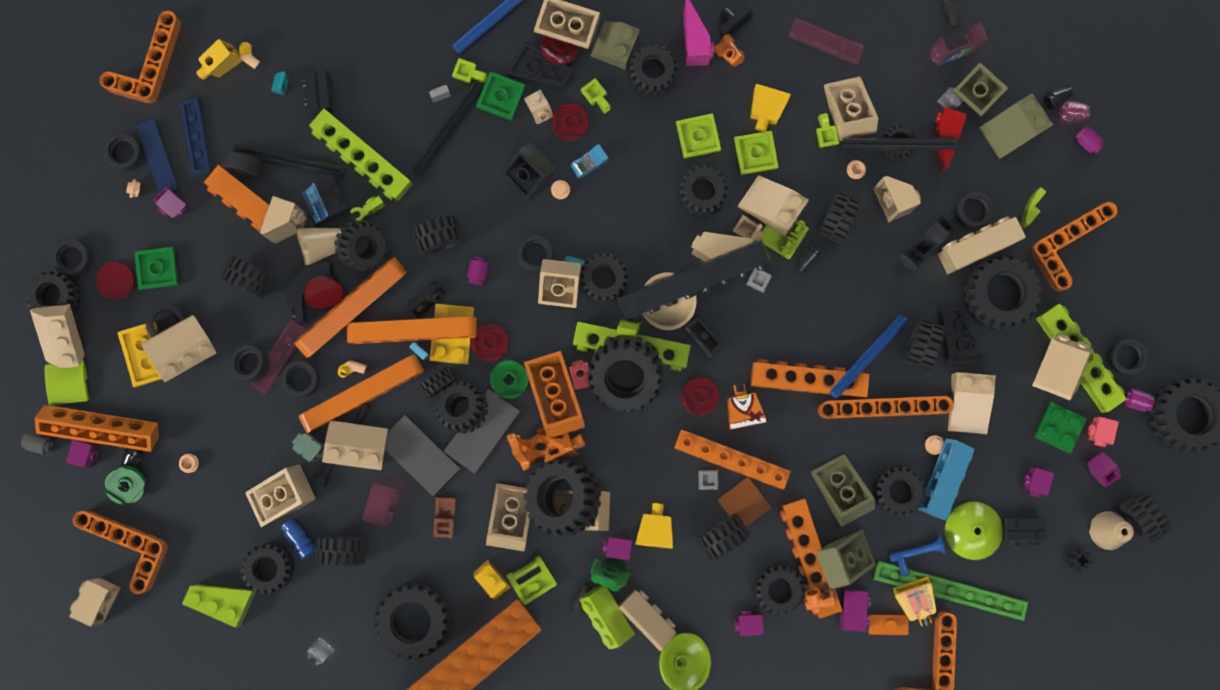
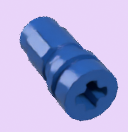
(297, 537)

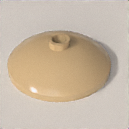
(673, 316)

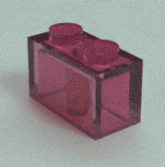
(380, 504)

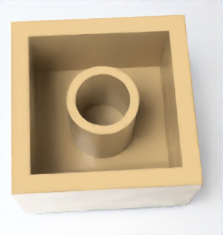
(559, 283)
(94, 601)

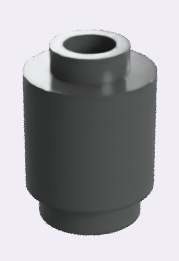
(36, 443)

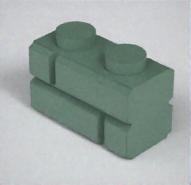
(308, 447)

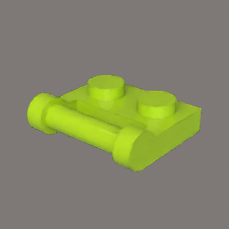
(534, 586)

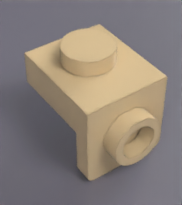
(539, 107)
(748, 229)

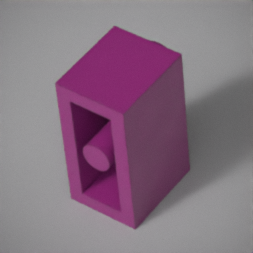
(854, 610)

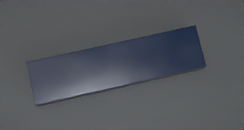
(195, 137)
(157, 155)

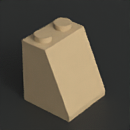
(713, 245)
(1063, 366)

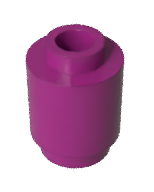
(1090, 140)
(477, 271)
(1139, 400)

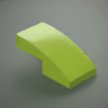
(1030, 210)
(628, 327)

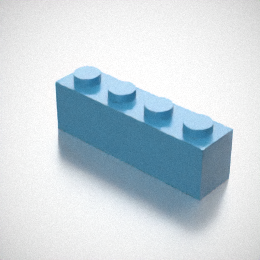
(946, 478)

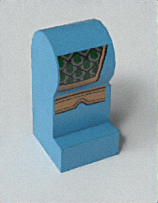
(590, 161)

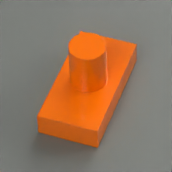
(888, 624)

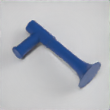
(904, 554)

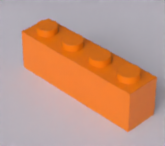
(237, 195)

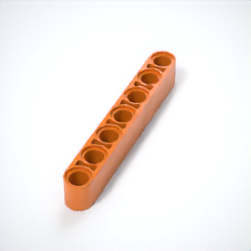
(350, 307)
(411, 330)
(361, 393)
(894, 407)

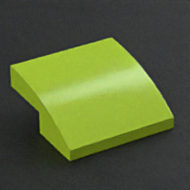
(66, 384)

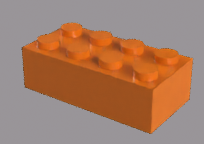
(554, 394)

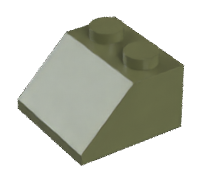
(616, 43)
(980, 89)

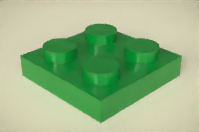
(500, 96)
(156, 268)
(1060, 427)

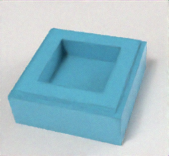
(419, 351)

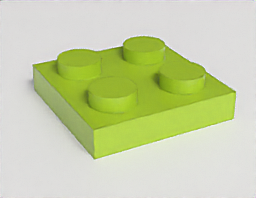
(698, 136)
(756, 152)

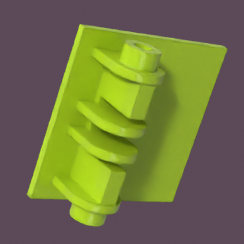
(785, 245)

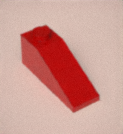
(948, 127)

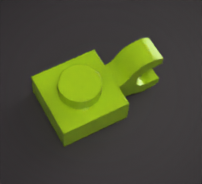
(467, 71)
(595, 94)
(827, 134)
(372, 206)

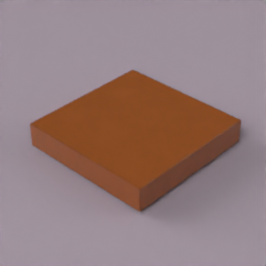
(745, 501)

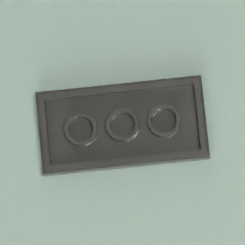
(475, 446)
(419, 455)

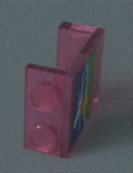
(976, 39)

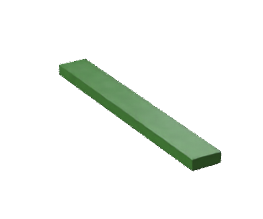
(955, 591)

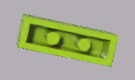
(606, 617)

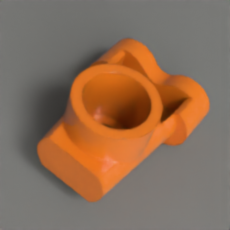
(729, 50)
(817, 601)

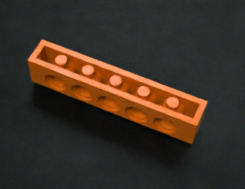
(759, 378)
(97, 428)
(732, 459)
(788, 512)

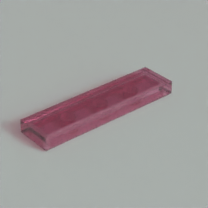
(826, 41)
(280, 355)

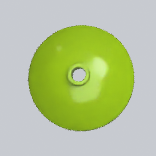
(961, 527)
(693, 662)

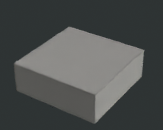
(439, 93)
(759, 280)
(708, 479)

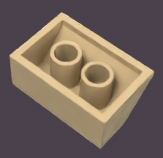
(567, 22)
(896, 197)
(282, 220)
(58, 335)
(178, 348)
(355, 445)
(648, 619)

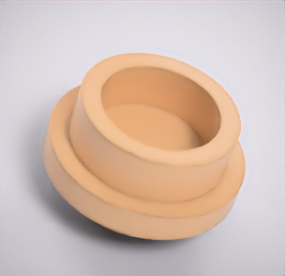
(856, 169)
(133, 188)
(560, 189)
(934, 444)
(188, 463)

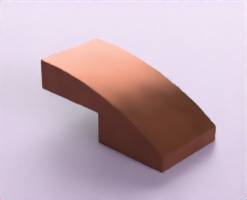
(444, 516)

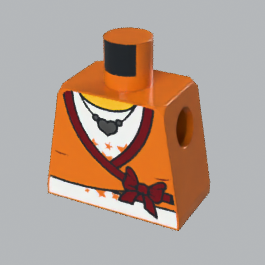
(744, 409)

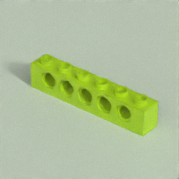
(326, 121)
(680, 350)
(1093, 386)

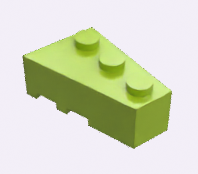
(219, 602)

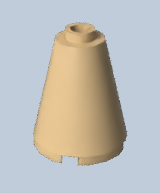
(317, 243)
(1110, 530)

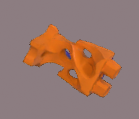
(555, 448)

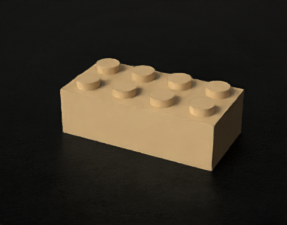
(985, 243)

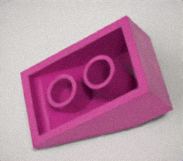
(697, 39)

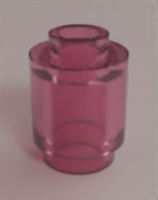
(1074, 111)

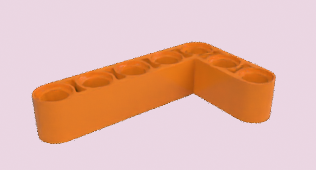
(150, 65)
(1067, 237)
(128, 541)
(939, 651)

